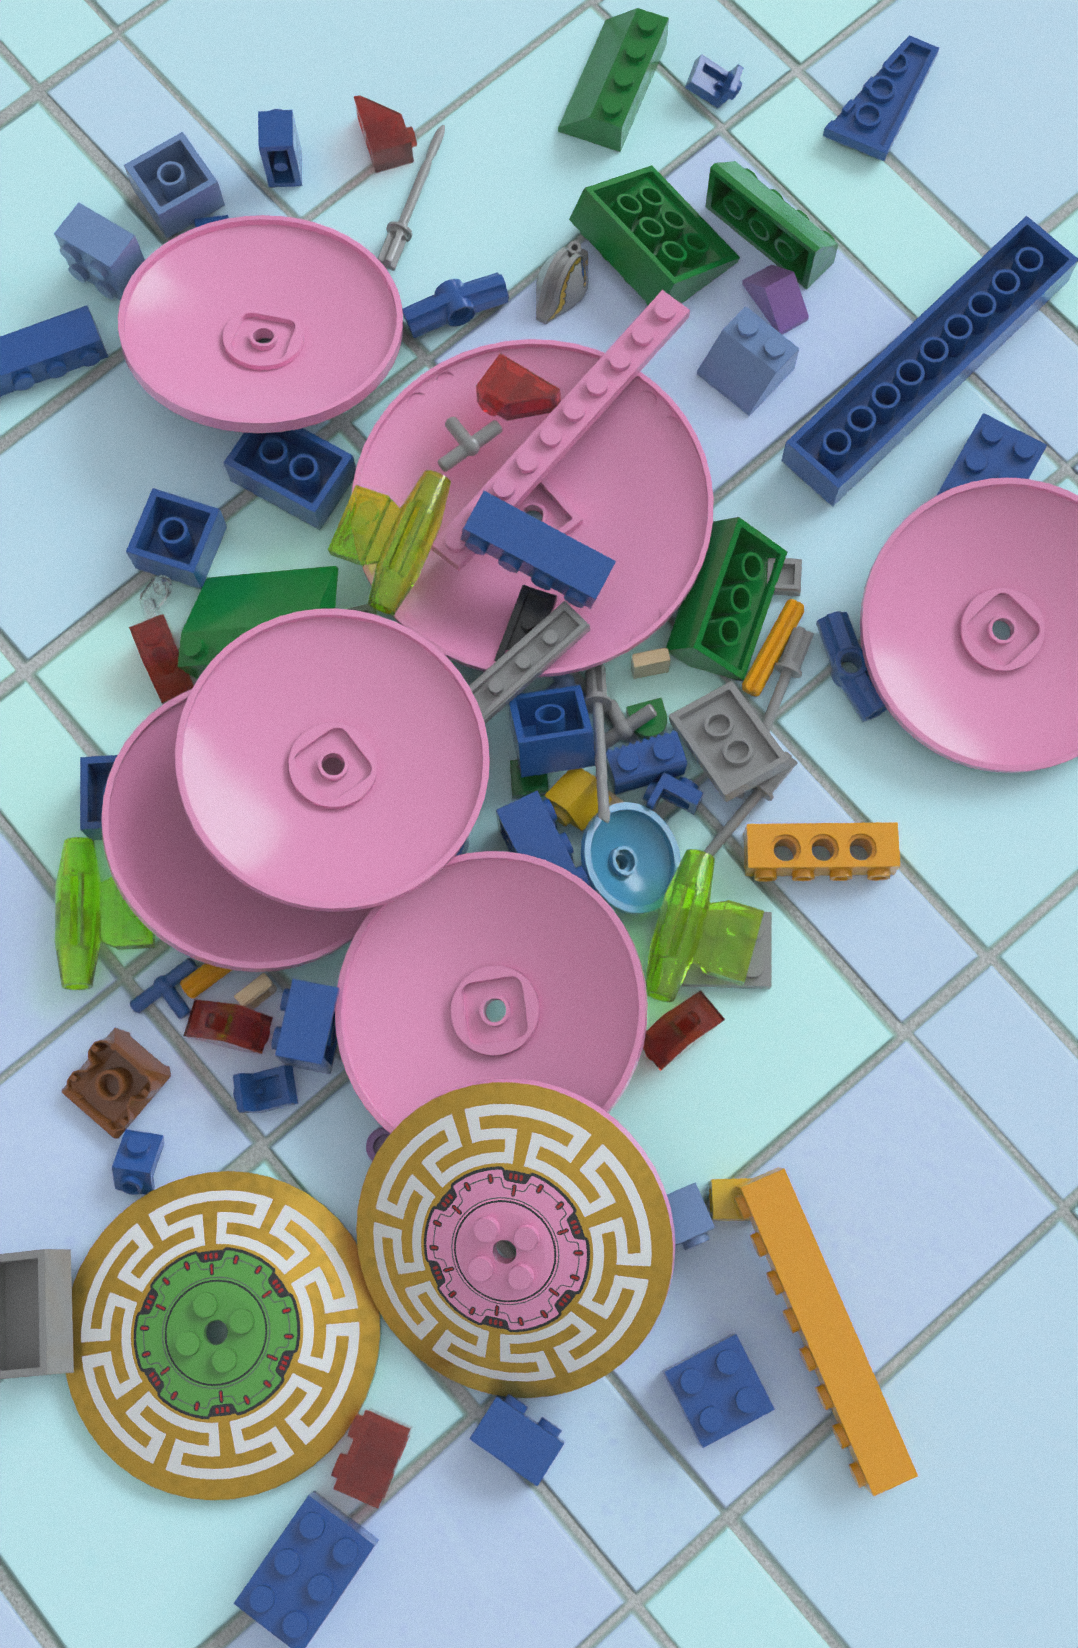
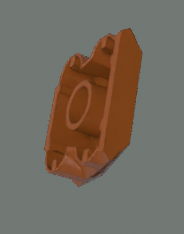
(116, 1081)

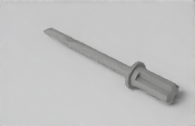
(399, 232)
(788, 667)
(597, 704)
(763, 790)

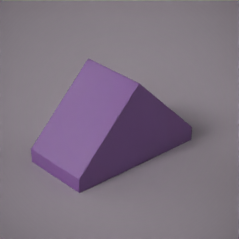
(778, 297)

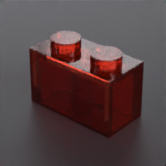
(372, 1457)

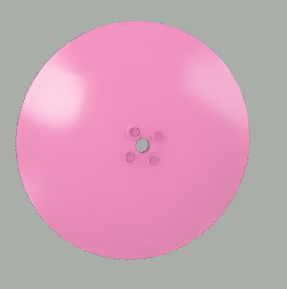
(625, 489)

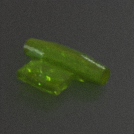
(392, 536)
(88, 915)
(692, 929)

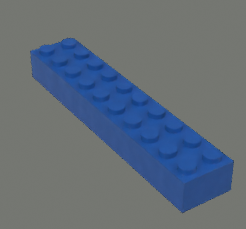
(928, 360)

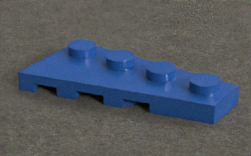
(881, 107)

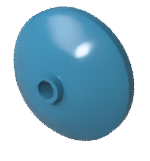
(645, 854)

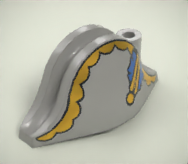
(561, 282)

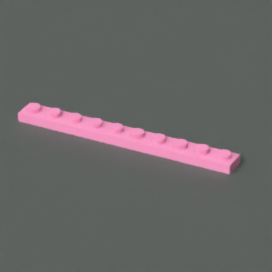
(571, 417)

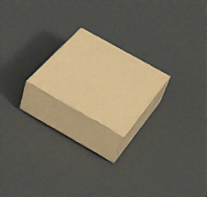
(650, 663)
(256, 992)

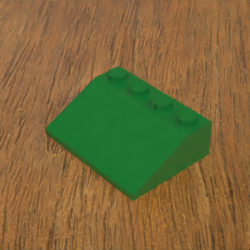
(651, 235)
(243, 601)

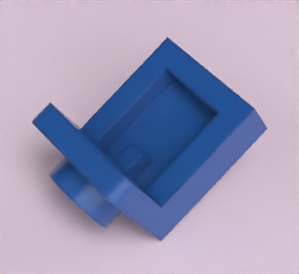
(713, 81)
(679, 792)
(265, 1090)
(137, 1162)

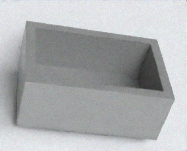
(36, 1313)

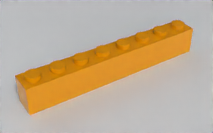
(826, 1332)

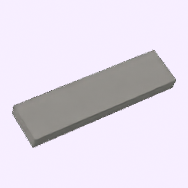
(528, 659)

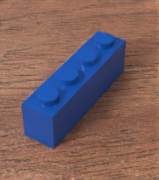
(49, 350)
(536, 550)

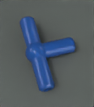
(165, 987)

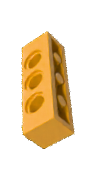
(877, 838)

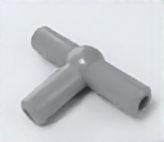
(469, 444)
(624, 727)

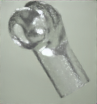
(155, 595)

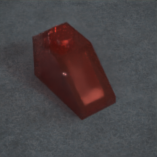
(384, 134)
(515, 391)
(160, 657)
(228, 1026)
(680, 1030)

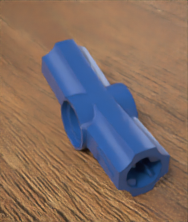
(455, 303)
(842, 647)

